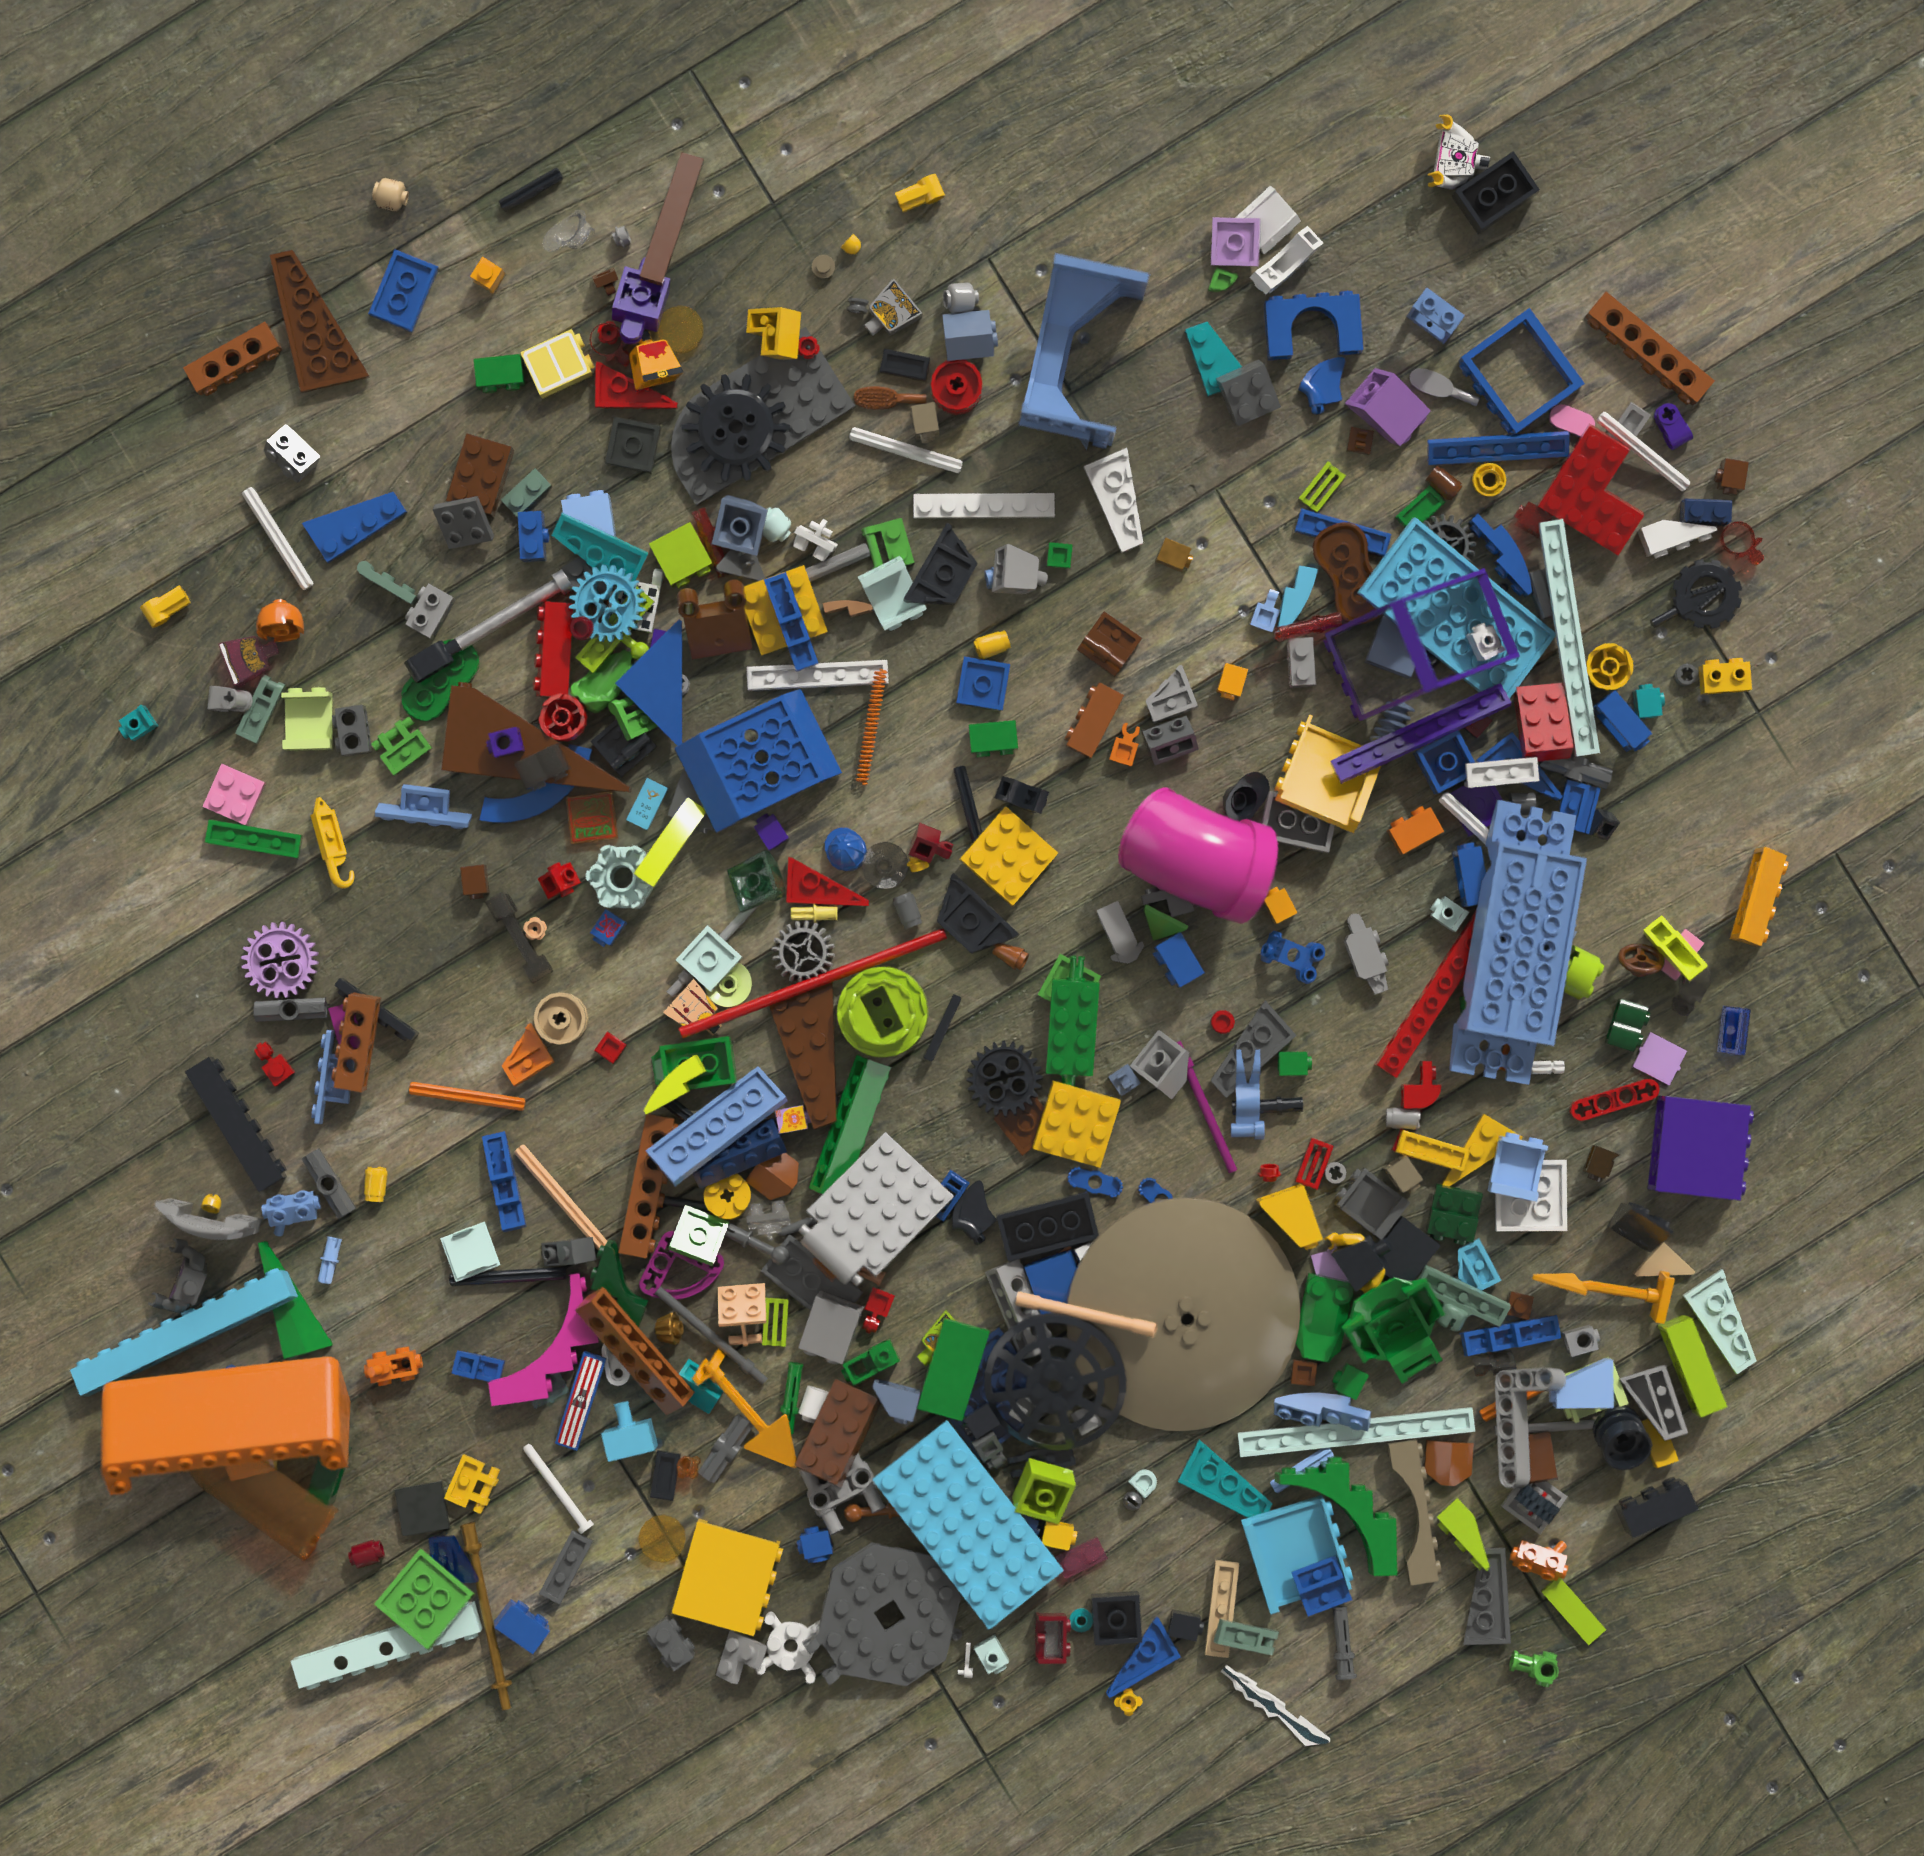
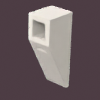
(1669, 534)

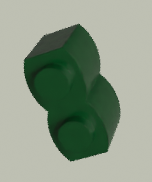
(1627, 1025)

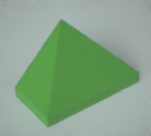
(1162, 924)

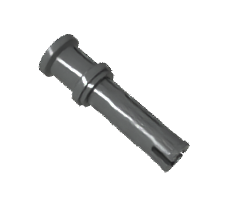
(1344, 1655)

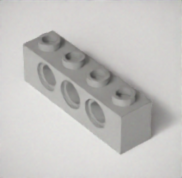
(1000, 1282)

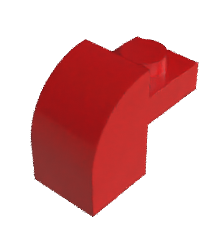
(1421, 1094)

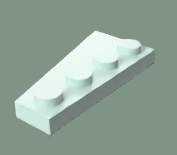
(1718, 1314)

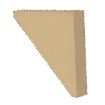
(1666, 1260)

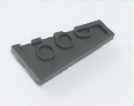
(1489, 1606)

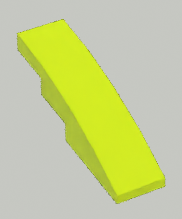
(670, 842)

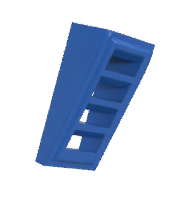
(961, 1181)

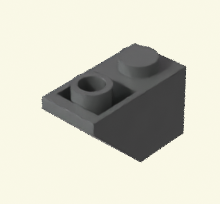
(568, 1251)

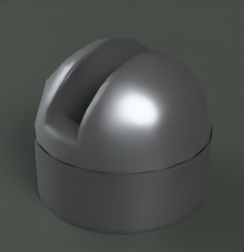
(1136, 1497)

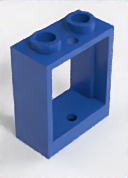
(1622, 722)
(1469, 872)

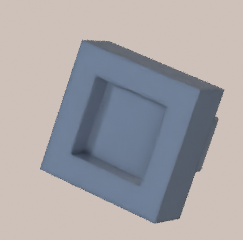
(1124, 1080)

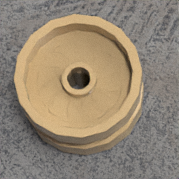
(547, 1018)

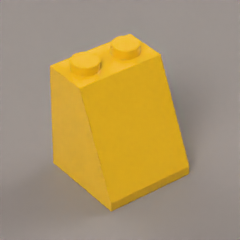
(1293, 1214)

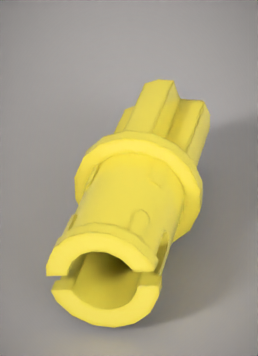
(814, 913)

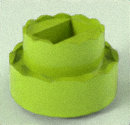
(901, 1002)

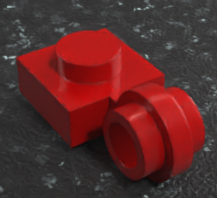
(277, 1068)
(878, 1303)

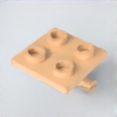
(742, 1307)

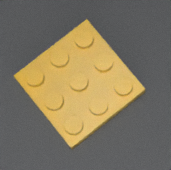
(763, 616)
(1008, 856)
(1076, 1124)

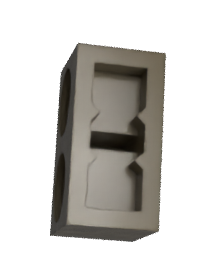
(925, 422)
(1403, 1174)

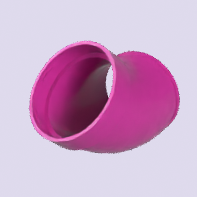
(1200, 855)

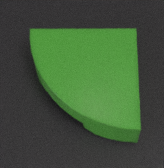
(1222, 280)

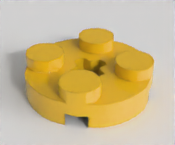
(738, 1202)

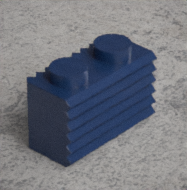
(1706, 511)

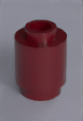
(366, 1553)

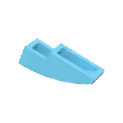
(1295, 598)

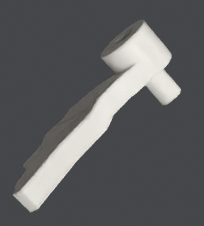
(967, 1672)

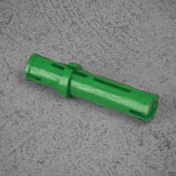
(791, 1393)

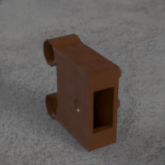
(715, 626)

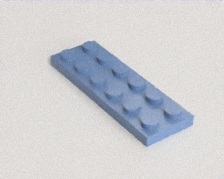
(716, 1126)

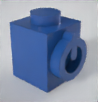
(815, 1544)

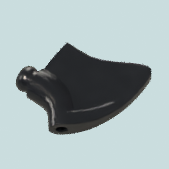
(972, 1213)

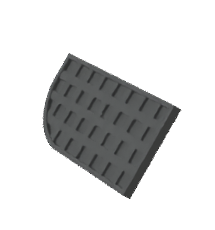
(811, 400)

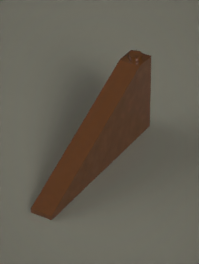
(476, 715)

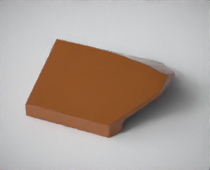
(775, 1176)
(1448, 1461)

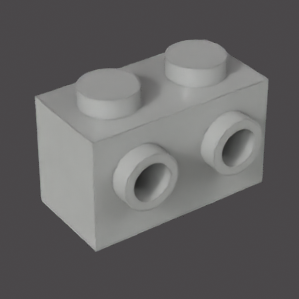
(429, 611)

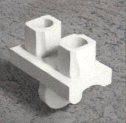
(805, 535)

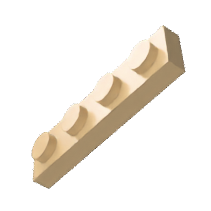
(1221, 1604)

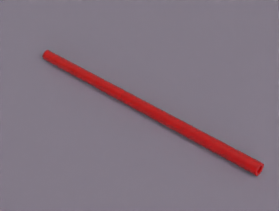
(812, 983)

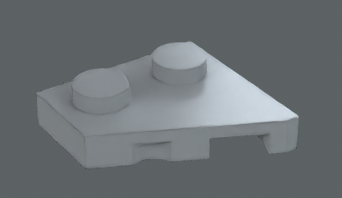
(1171, 697)

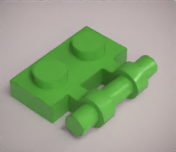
(404, 752)

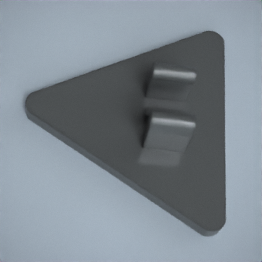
(741, 565)

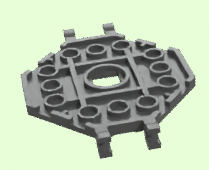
(857, 1637)

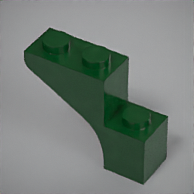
(611, 1277)

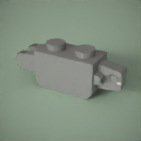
(1365, 954)

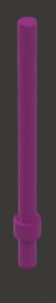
(1209, 1117)

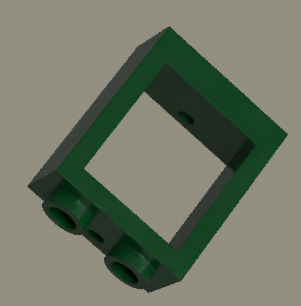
(326, 1482)

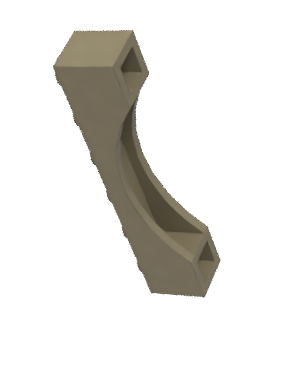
(1420, 1560)

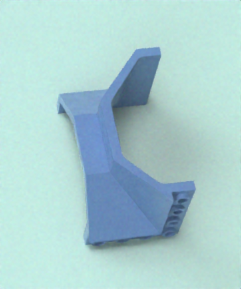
(1075, 296)

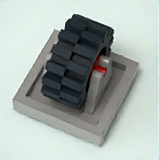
(1535, 1504)

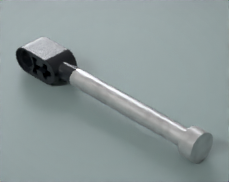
(440, 655)

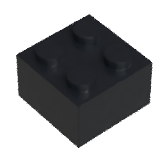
(1116, 1618)

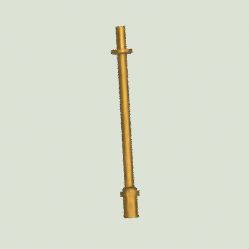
(472, 1548)

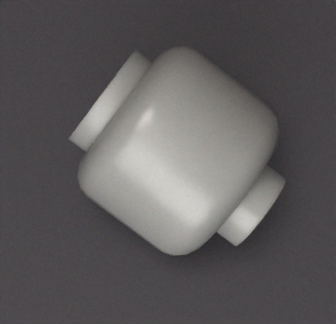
(960, 298)

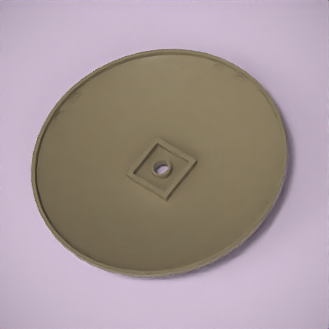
(1199, 1262)

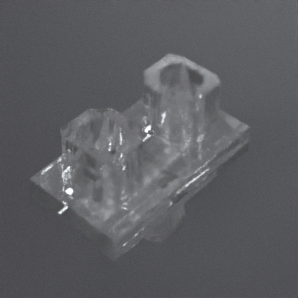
(769, 1222)

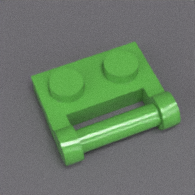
(894, 540)
(633, 723)

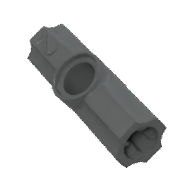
(1580, 770)
(305, 1009)
(319, 1170)
(725, 1448)

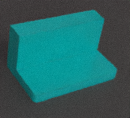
(706, 1393)

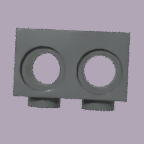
(359, 728)

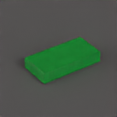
(1421, 507)

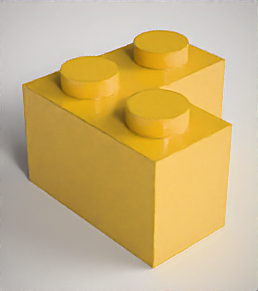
(778, 330)

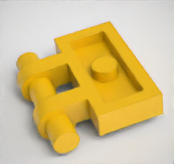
(465, 1480)

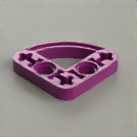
(683, 1292)

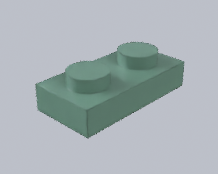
(526, 492)

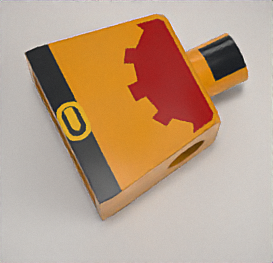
(653, 363)

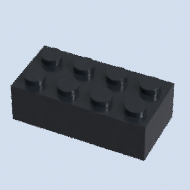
(1047, 1226)

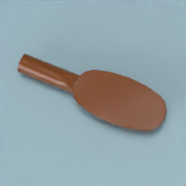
(884, 398)

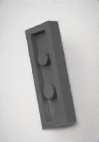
(566, 1567)

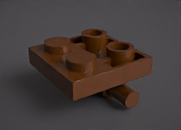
(1109, 644)

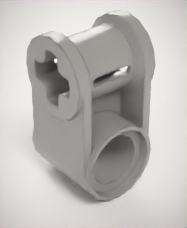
(228, 699)

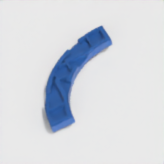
(531, 803)

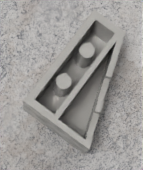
(1657, 1400)

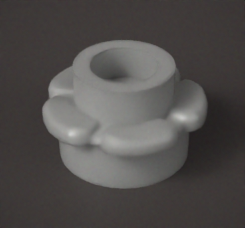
(621, 236)

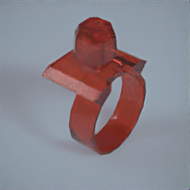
(623, 356)
(1754, 556)

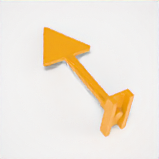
(1658, 1297)
(773, 1440)

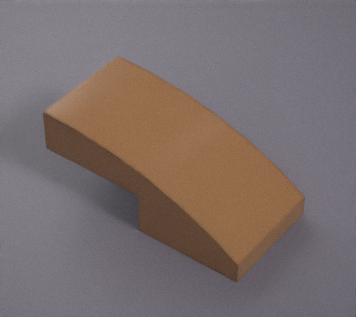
(855, 607)

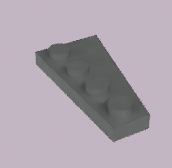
(1263, 1033)

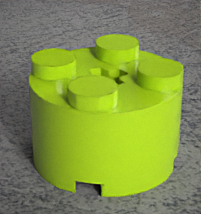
(1581, 973)

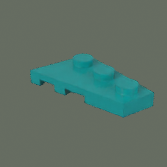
(1210, 355)

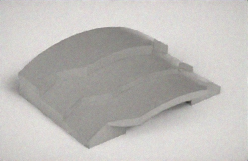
(233, 1228)

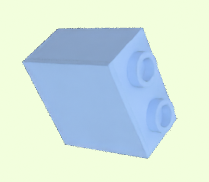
(592, 510)

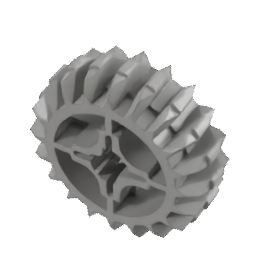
(785, 944)

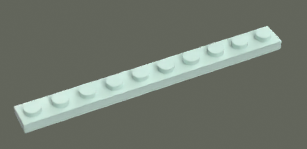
(1569, 637)
(1334, 1435)

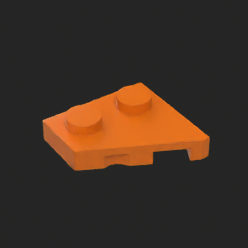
(527, 1057)

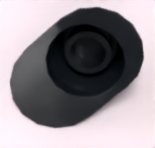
(1246, 796)

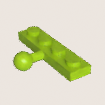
(597, 652)

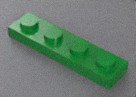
(253, 838)

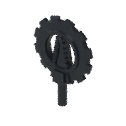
(1689, 603)

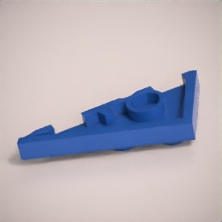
(1510, 748)
(1146, 1658)

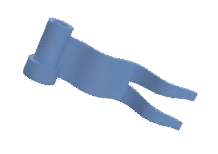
(1248, 1101)

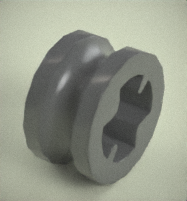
(857, 305)
(1678, 673)

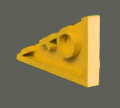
(1482, 1145)

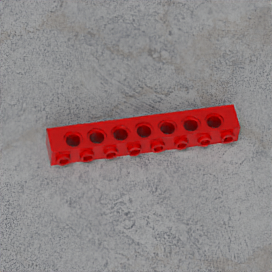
(1428, 1004)

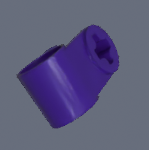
(1674, 428)

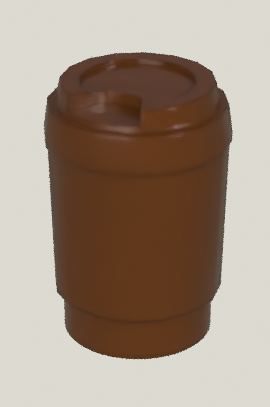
(1444, 483)

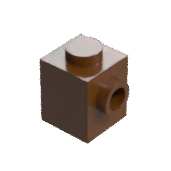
(1731, 476)

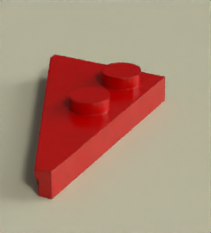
(619, 391)
(812, 887)

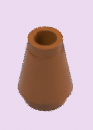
(1011, 955)

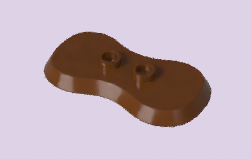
(1344, 556)

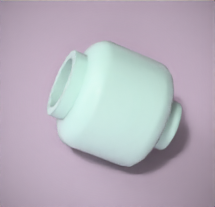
(776, 525)

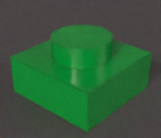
(1059, 555)

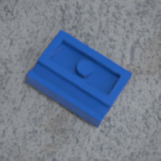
(1580, 801)

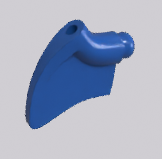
(1323, 384)

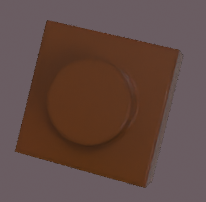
(1520, 1305)
(1303, 1372)

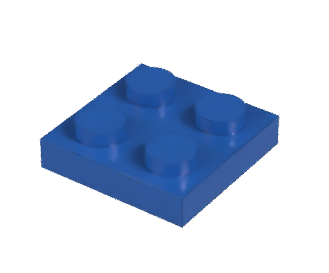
(983, 683)

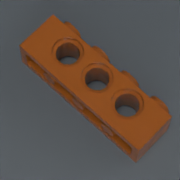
(199, 369)
(369, 1008)

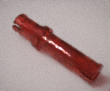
(707, 533)
(1316, 624)

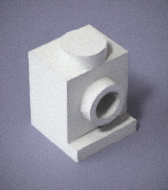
(1476, 639)

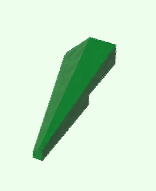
(295, 1322)

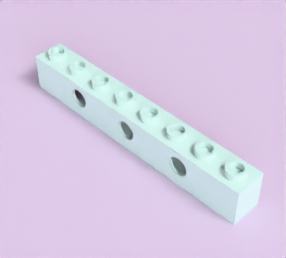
(364, 1651)

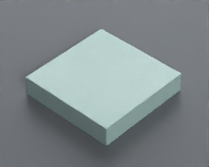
(709, 958)

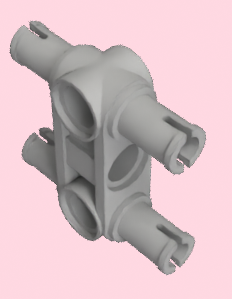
(838, 1496)

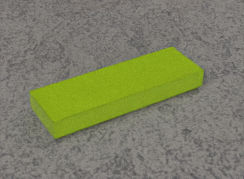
(1573, 1610)

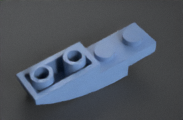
(1313, 1407)

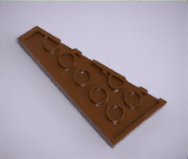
(316, 340)
(809, 1042)

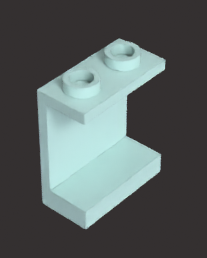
(886, 590)

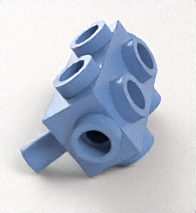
(290, 1209)

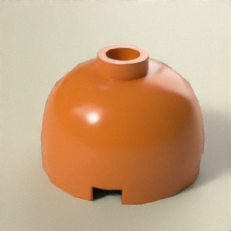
(280, 621)

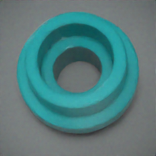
(1078, 1613)

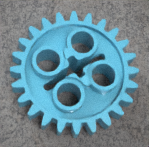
(626, 613)

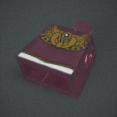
(247, 658)

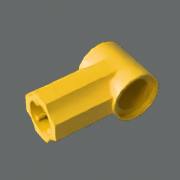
(927, 191)
(160, 609)

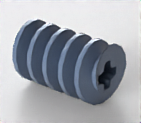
(1393, 720)

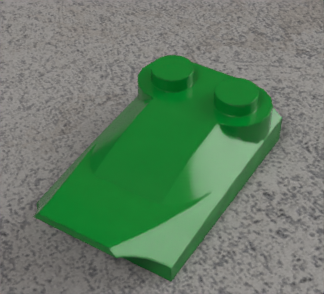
(714, 1053)
(1322, 1315)

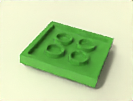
(424, 1599)

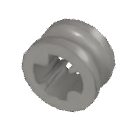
(1341, 1169)

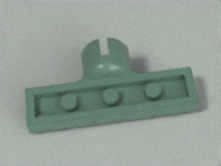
(1463, 1300)

